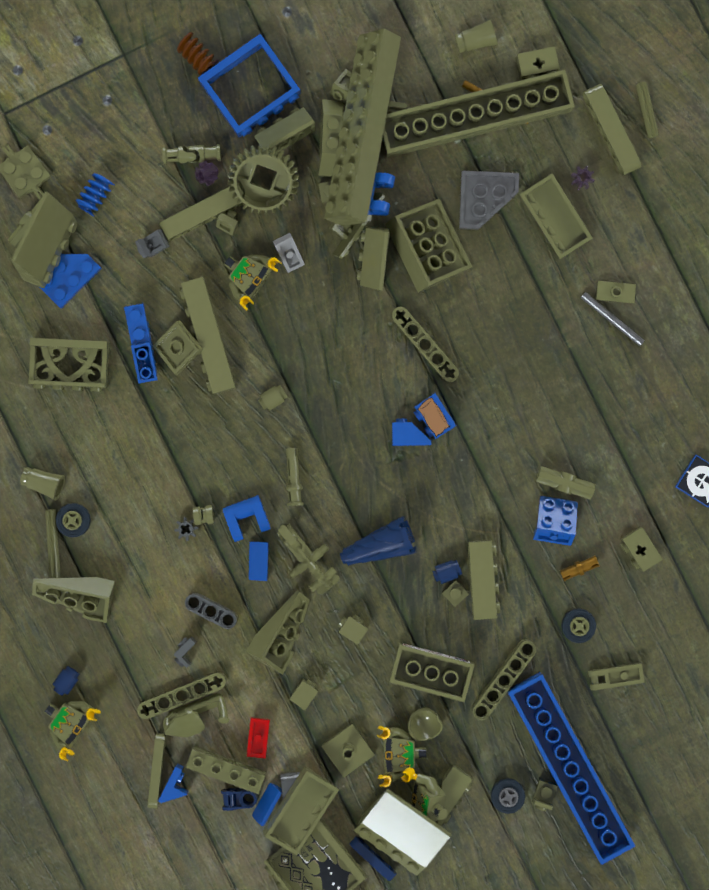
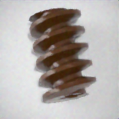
(195, 55)

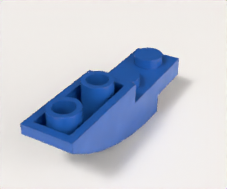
(141, 343)

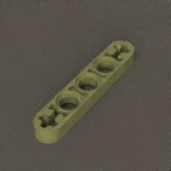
(415, 340)
(172, 695)

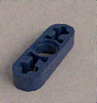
(373, 858)

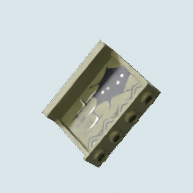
(319, 865)

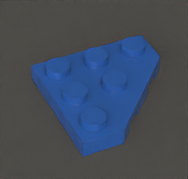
(70, 277)

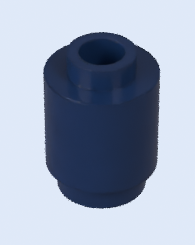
(447, 571)
(65, 681)

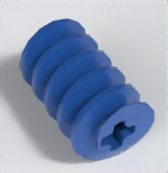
(94, 193)

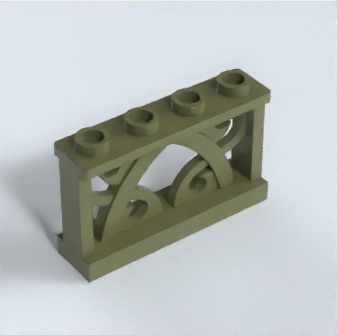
(48, 347)

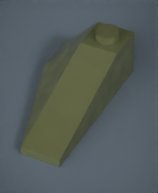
(84, 594)

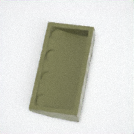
(556, 216)
(300, 811)

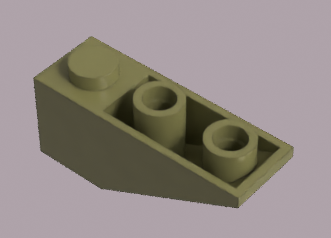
(454, 784)

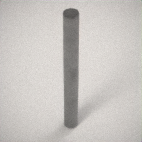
(611, 318)

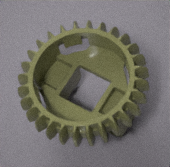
(256, 195)

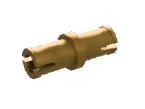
(579, 568)

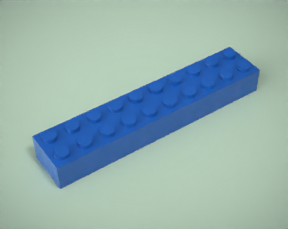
(570, 768)

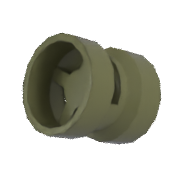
(208, 515)

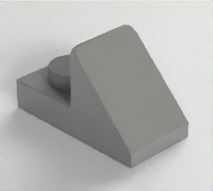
(288, 252)

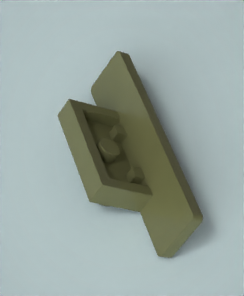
(351, 232)

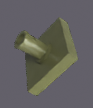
(348, 750)

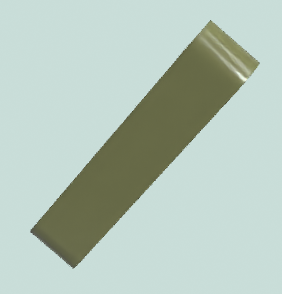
(611, 129)
(199, 214)
(502, 689)

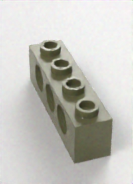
(226, 769)

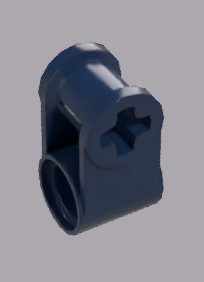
(234, 799)

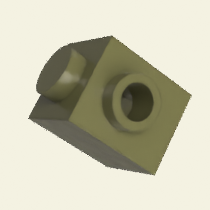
(353, 628)

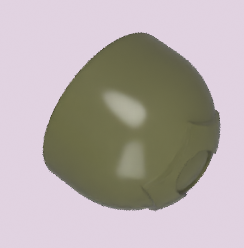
(424, 724)

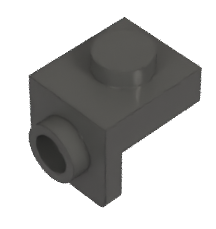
(152, 244)
(184, 646)

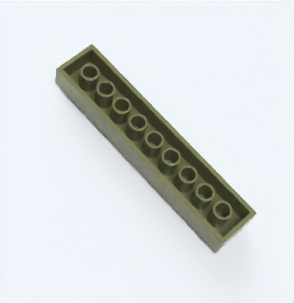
(477, 113)
(362, 127)

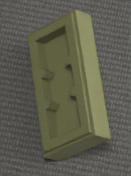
(615, 292)

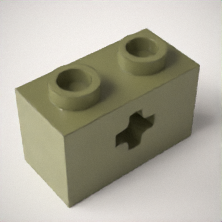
(546, 57)
(649, 553)

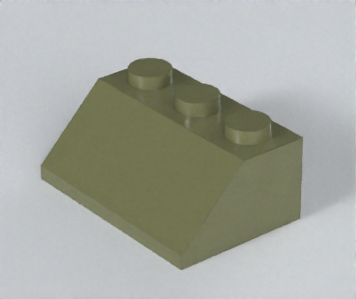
(286, 131)
(373, 257)

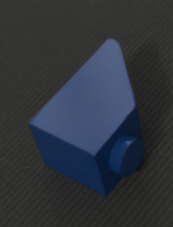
(407, 434)

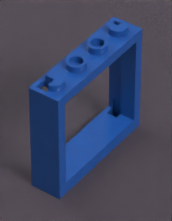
(233, 60)

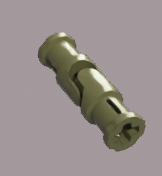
(188, 154)

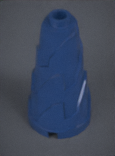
(381, 544)

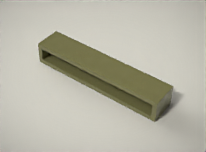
(208, 335)

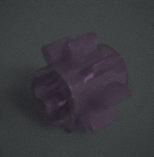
(206, 173)
(577, 179)

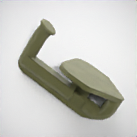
(186, 719)

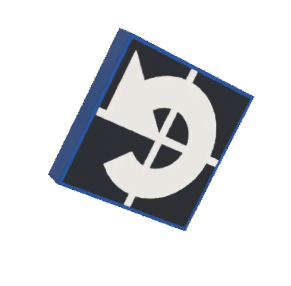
(695, 480)

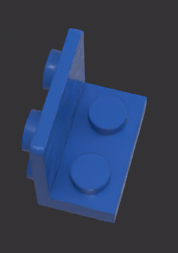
(556, 521)

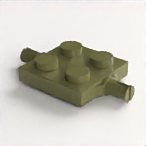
(23, 172)

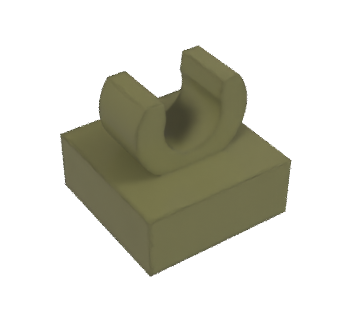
(227, 222)

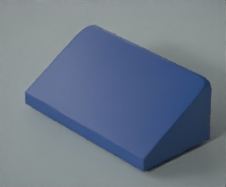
(258, 561)
(267, 803)

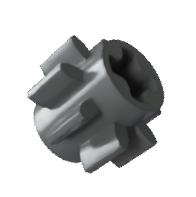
(181, 529)

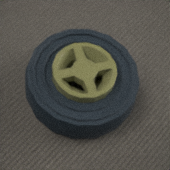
(67, 524)
(584, 629)

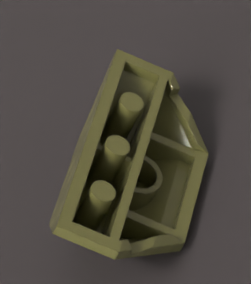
(330, 128)

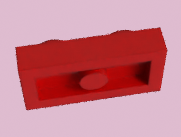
(258, 737)

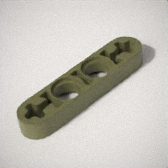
(157, 770)

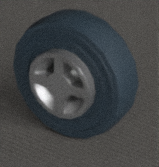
(511, 802)

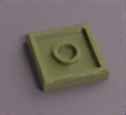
(177, 347)

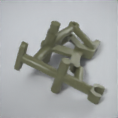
(307, 560)

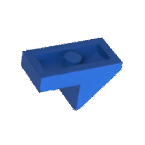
(171, 789)

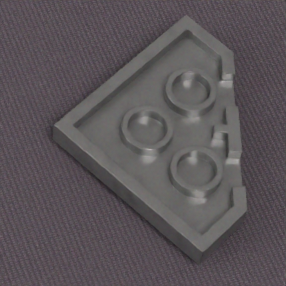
(484, 196)

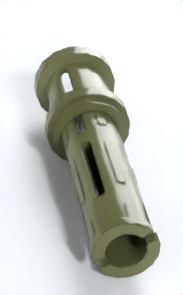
(294, 487)

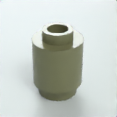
(272, 397)

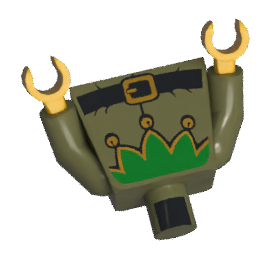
(249, 276)
(69, 724)
(398, 753)
(426, 795)

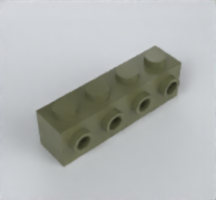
(482, 579)

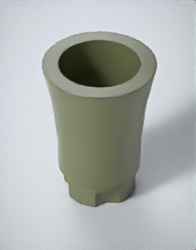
(476, 37)
(43, 482)

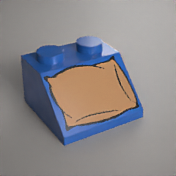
(434, 416)

